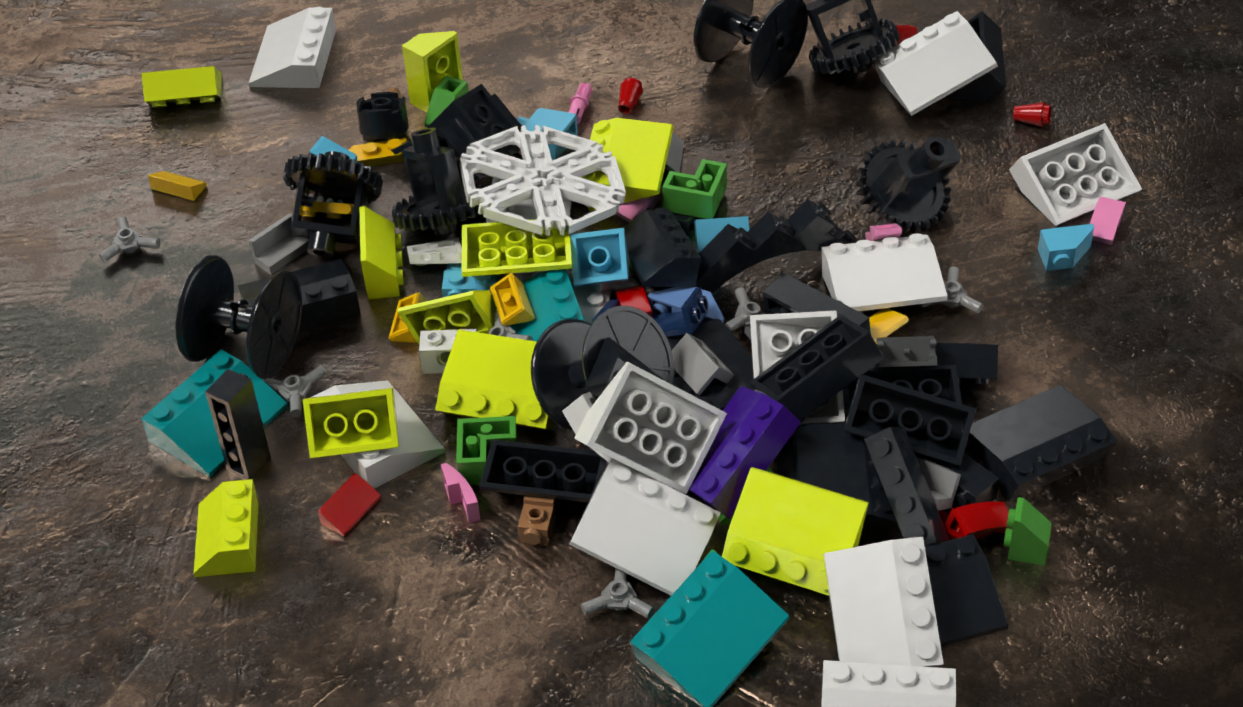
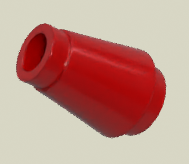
(629, 94)
(1034, 114)

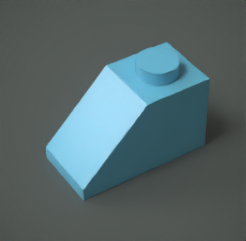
(1064, 245)

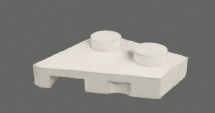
(436, 252)

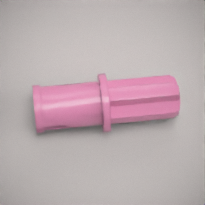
(580, 101)

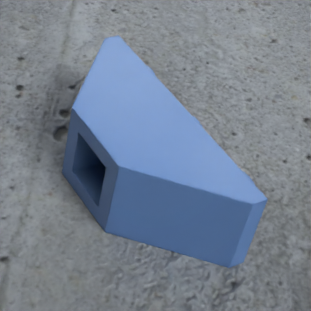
(672, 300)

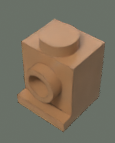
(537, 520)

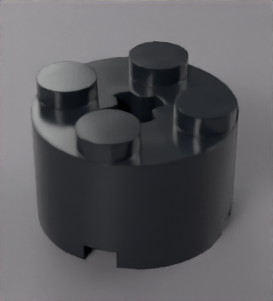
(382, 116)

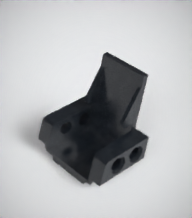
(470, 120)

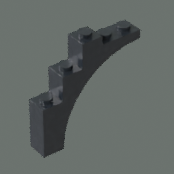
(770, 237)

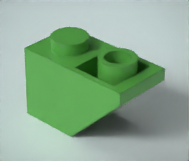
(443, 95)
(1029, 534)

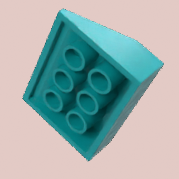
(551, 301)
(184, 421)
(708, 631)

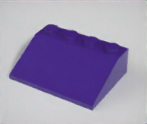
(748, 438)

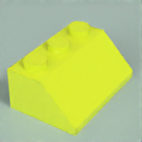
(427, 62)
(182, 86)
(380, 255)
(455, 312)
(351, 422)
(227, 530)

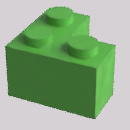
(698, 193)
(474, 443)

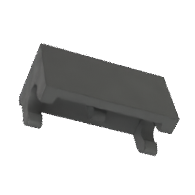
(907, 351)

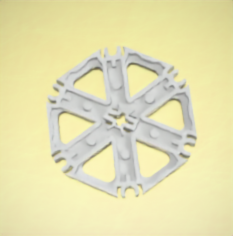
(542, 179)

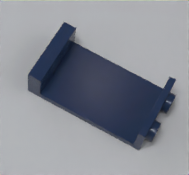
(677, 322)

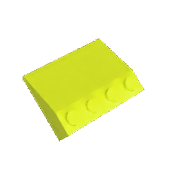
(639, 151)
(508, 249)
(491, 379)
(788, 526)

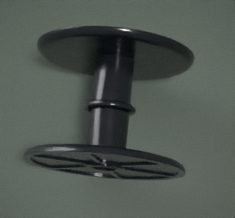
(773, 41)
(209, 309)
(571, 346)

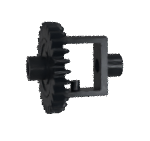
(850, 49)
(335, 178)
(908, 182)
(436, 188)

